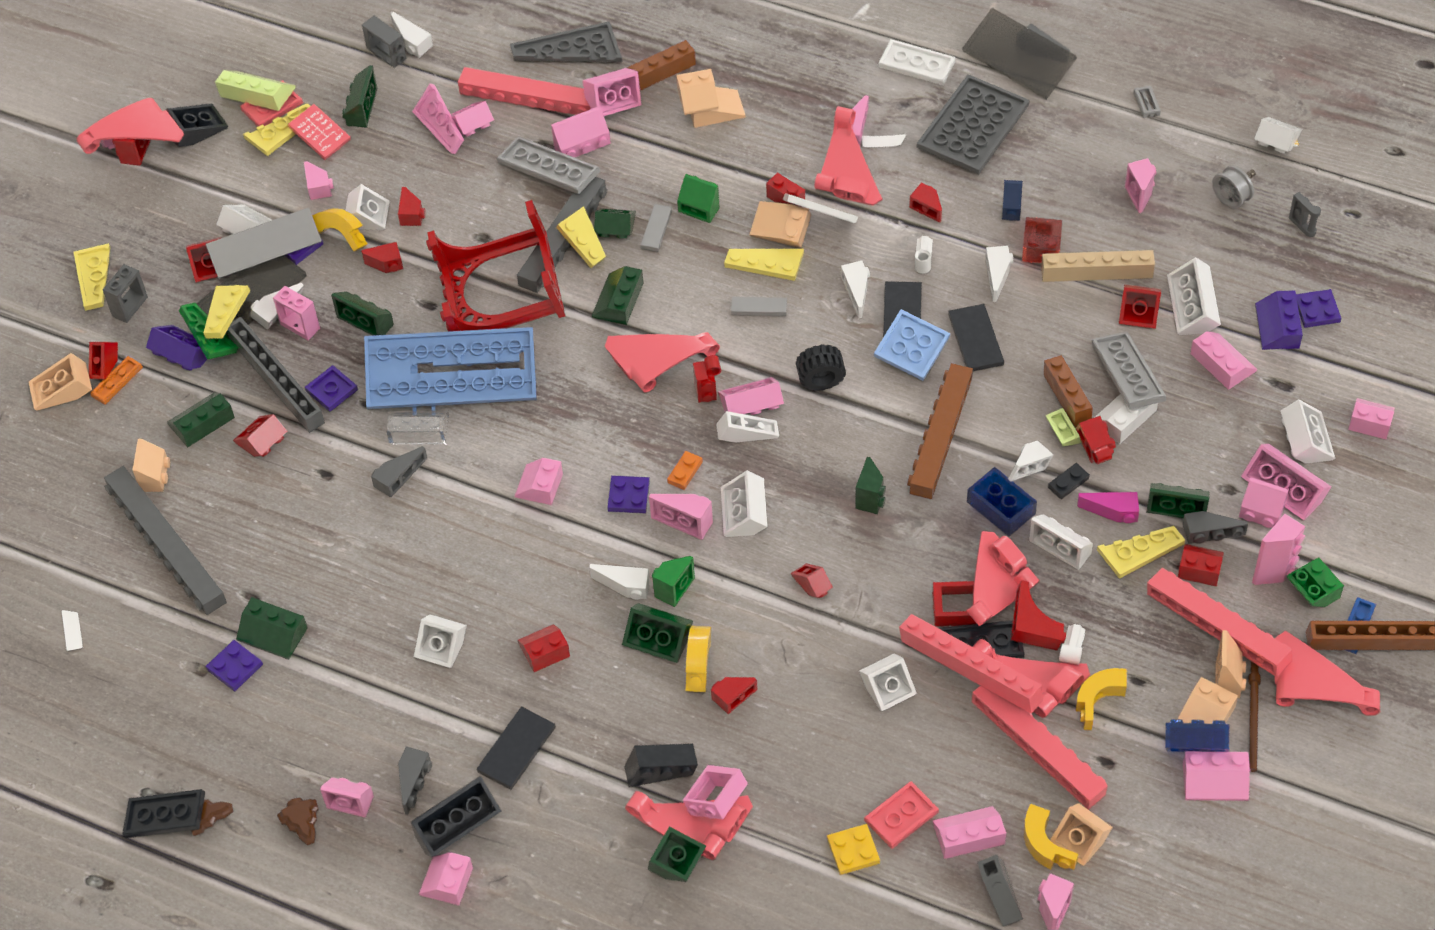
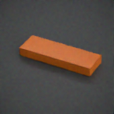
(116, 380)

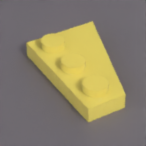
(582, 237)

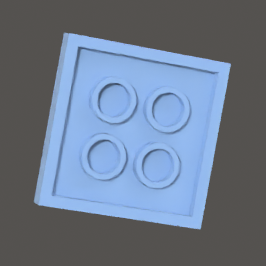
(911, 345)

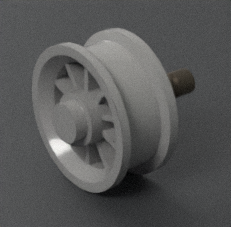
(1233, 186)

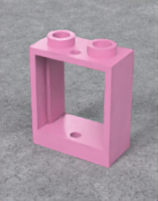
(296, 310)
(712, 776)

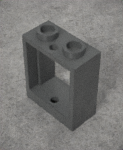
(384, 41)
(127, 306)

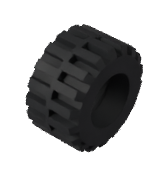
(820, 367)

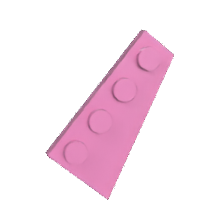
(436, 117)

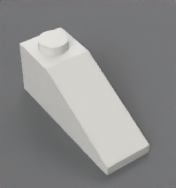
(415, 39)
(998, 267)
(855, 279)
(265, 311)
(743, 428)
(1031, 460)
(625, 580)

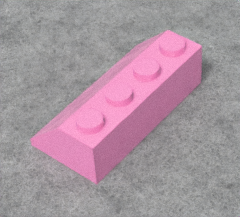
(1276, 468)
(1279, 552)

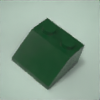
(614, 222)
(870, 488)
(676, 856)

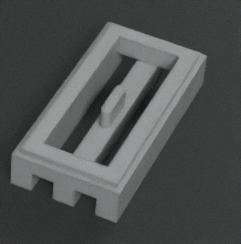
(1150, 111)

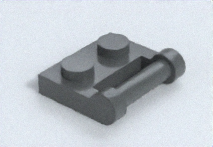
(1299, 214)

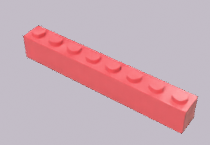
(522, 91)
(1215, 618)
(971, 663)
(1042, 747)

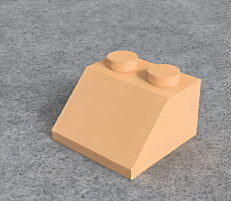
(697, 91)
(150, 466)
(1081, 832)

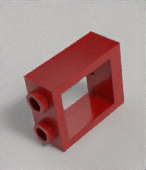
(950, 618)

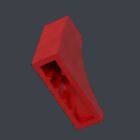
(1032, 625)

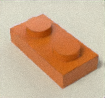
(684, 470)

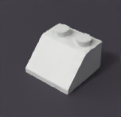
(1277, 134)
(368, 208)
(439, 640)
(888, 681)

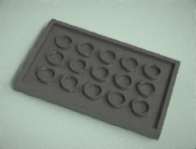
(973, 124)

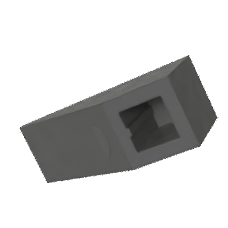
(1208, 526)
(412, 771)
(1000, 889)

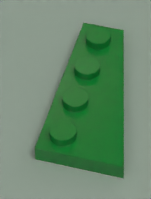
(196, 321)

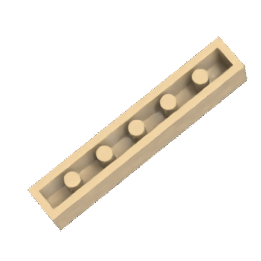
(1097, 265)

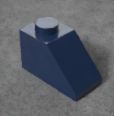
(1012, 200)

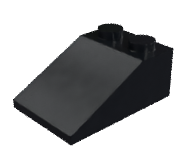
(197, 122)

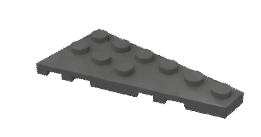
(582, 44)

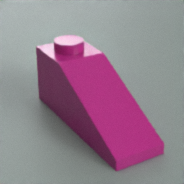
(1111, 505)

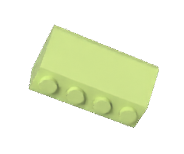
(253, 89)

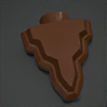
(211, 813)
(300, 818)

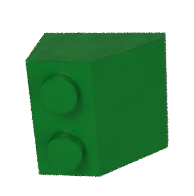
(673, 579)

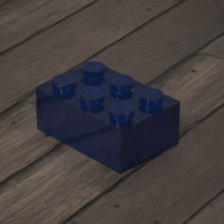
(1001, 501)
(1197, 736)

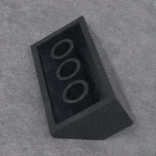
(454, 817)

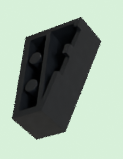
(660, 763)

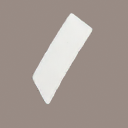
(882, 141)
(72, 630)

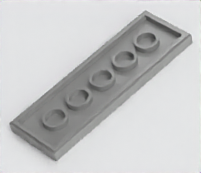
(548, 165)
(263, 242)
(1128, 370)

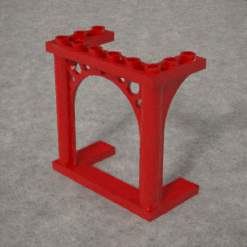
(455, 258)

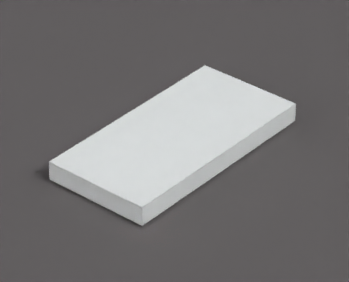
(916, 62)
(820, 208)

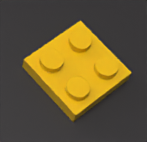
(853, 849)

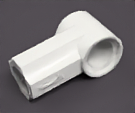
(923, 254)
(1072, 647)

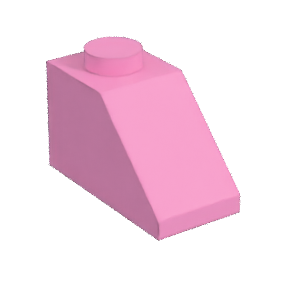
(317, 182)

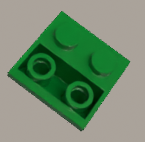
(698, 198)
(1317, 583)

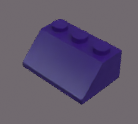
(1279, 321)
(176, 346)

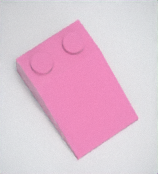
(683, 512)

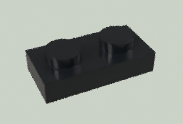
(1068, 481)

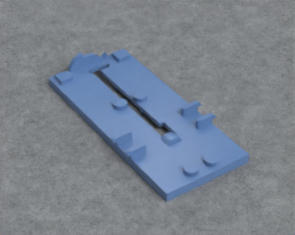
(395, 380)

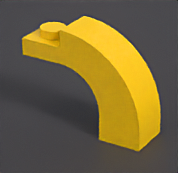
(343, 222)
(697, 658)
(1099, 685)
(1040, 846)

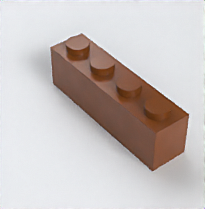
(664, 64)
(1067, 390)

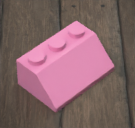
(613, 91)
(581, 133)
(1221, 359)
(752, 397)
(1216, 776)
(970, 832)

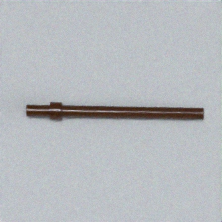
(1254, 681)

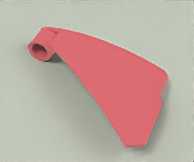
(135, 121)
(845, 168)
(650, 355)
(997, 576)
(1057, 678)
(1317, 678)
(705, 830)

